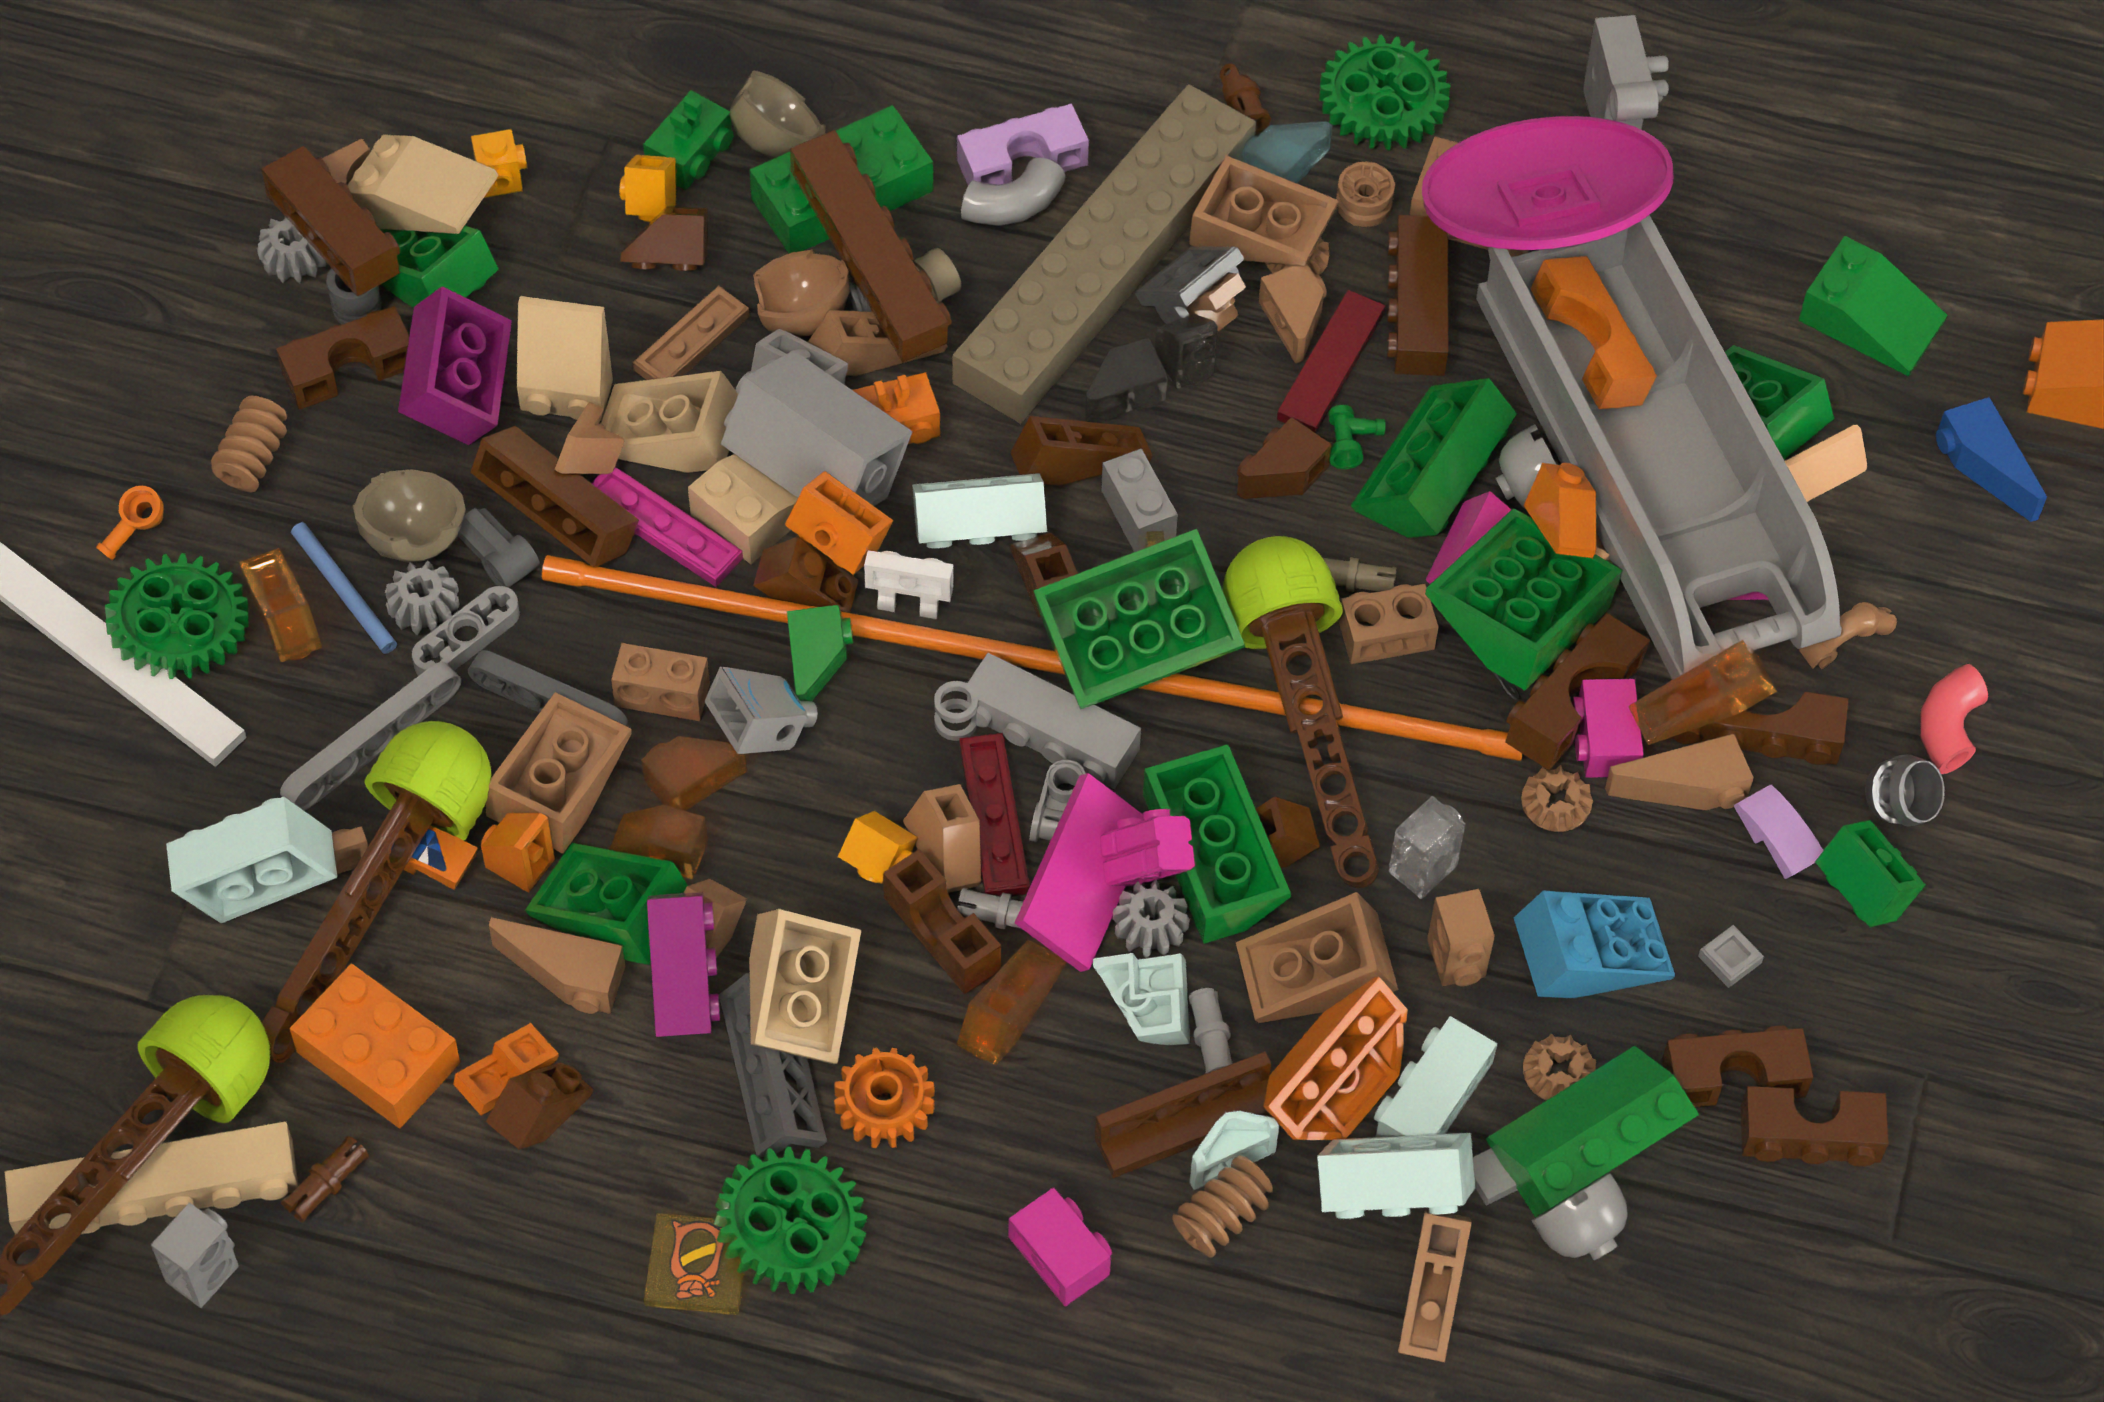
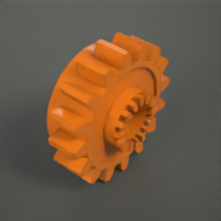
(884, 1118)

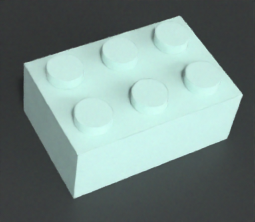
(251, 859)
(1396, 1174)

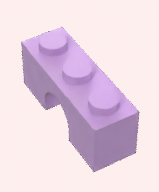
(1051, 134)

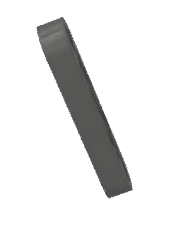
(531, 687)

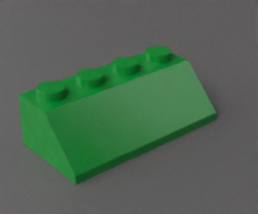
(1436, 458)
(1235, 866)
(1590, 1128)

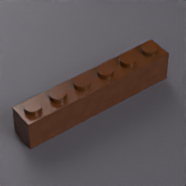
(869, 245)

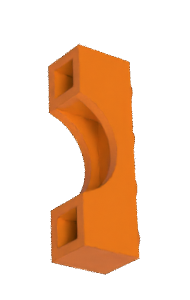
(1575, 295)

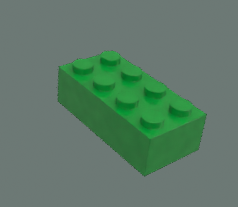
(883, 151)

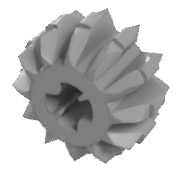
(287, 252)
(422, 597)
(1134, 914)

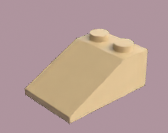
(419, 185)
(562, 357)
(672, 420)
(741, 505)
(800, 983)

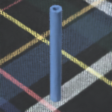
(344, 588)

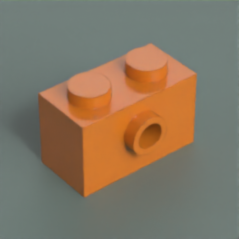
(838, 522)

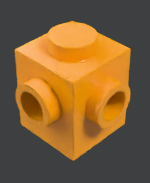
(501, 153)
(648, 186)
(876, 845)

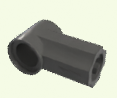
(502, 555)

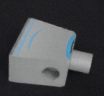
(758, 710)

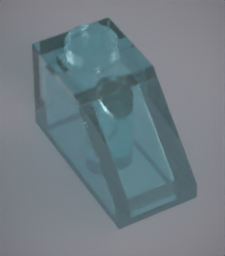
(1289, 148)

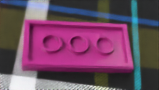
(1069, 897)

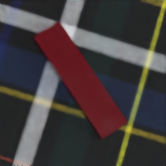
(1331, 361)
(994, 804)

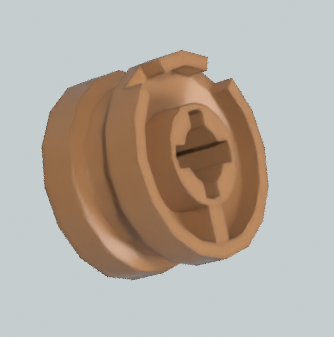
(1363, 180)

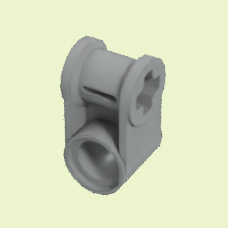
(1053, 800)

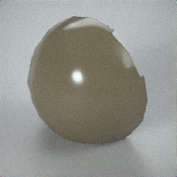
(772, 116)
(409, 514)

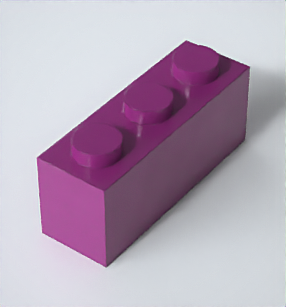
(682, 964)

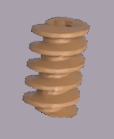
(249, 443)
(1222, 1204)

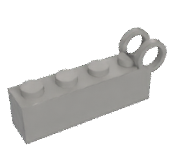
(1040, 717)

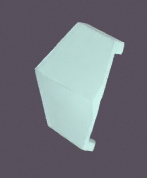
(1230, 1137)

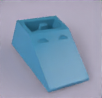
(1591, 943)

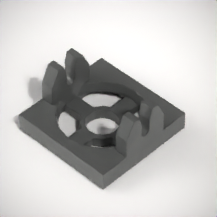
(1188, 268)

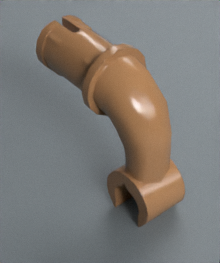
(1861, 620)

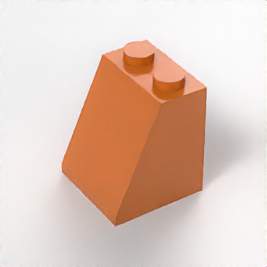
(2068, 372)

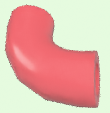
(1945, 714)

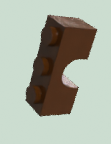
(311, 362)
(957, 943)
(1771, 1057)
(1776, 1130)

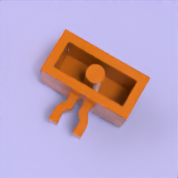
(908, 402)

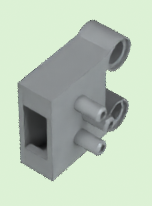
(1619, 73)

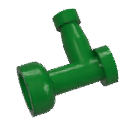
(1345, 451)

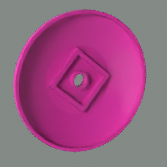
(1547, 183)

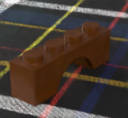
(1548, 721)
(1806, 731)

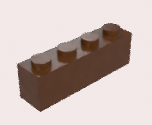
(331, 220)
(1420, 296)
(556, 501)

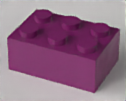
(455, 366)

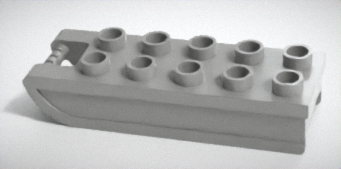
(1689, 479)

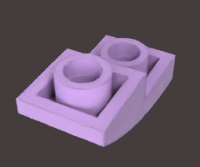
(1781, 828)

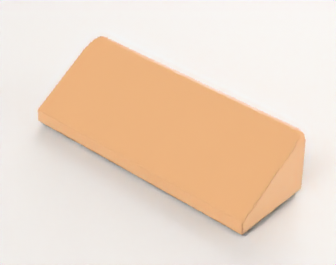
(1829, 463)

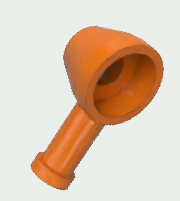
(130, 509)

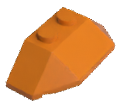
(1339, 1066)

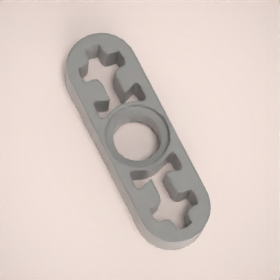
(468, 616)

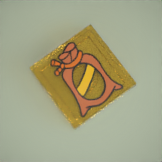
(691, 1267)

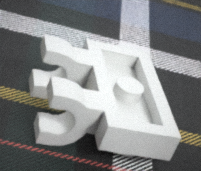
(910, 576)

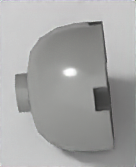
(1521, 462)
(1585, 1220)

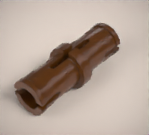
(325, 1178)

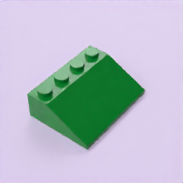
(1521, 599)
(1138, 619)

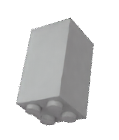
(803, 422)

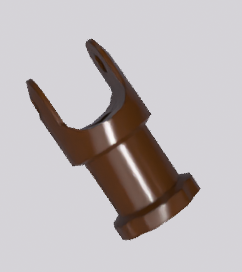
(1244, 96)

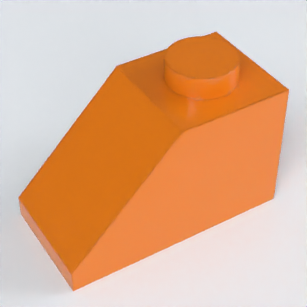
(1564, 509)
(519, 848)

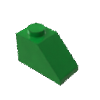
(817, 647)

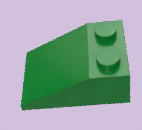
(438, 260)
(1871, 307)
(1786, 398)
(605, 896)

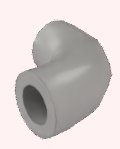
(1014, 200)

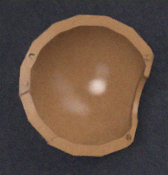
(800, 291)

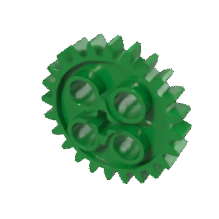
(1384, 92)
(177, 616)
(771, 1251)

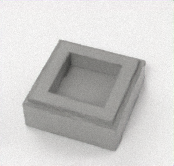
(1731, 956)

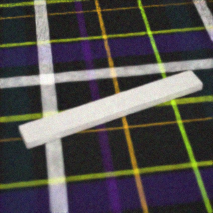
(86, 639)

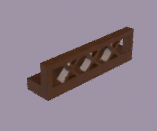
(1180, 1115)

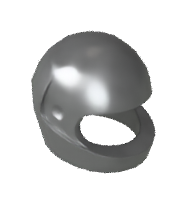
(1905, 790)

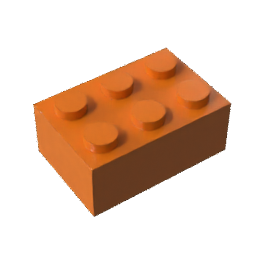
(375, 1045)

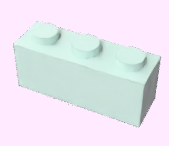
(979, 510)
(1438, 1084)

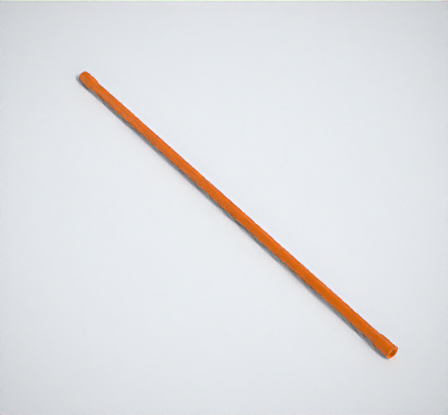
(580, 574)

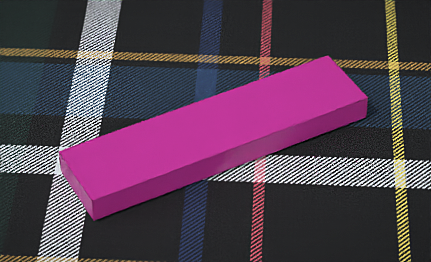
(672, 529)

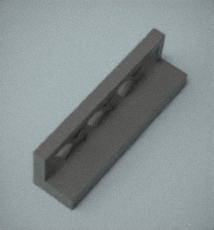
(763, 1085)

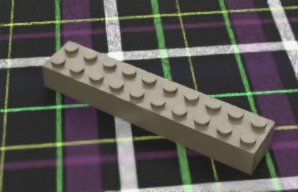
(1099, 256)

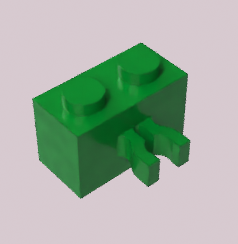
(692, 136)
(1870, 873)

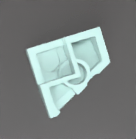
(1149, 995)

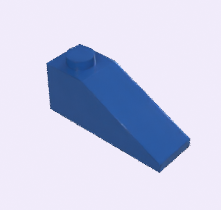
(1988, 455)

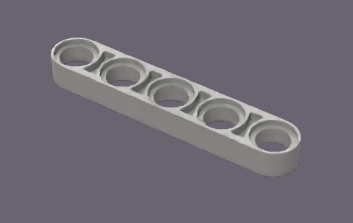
(370, 736)

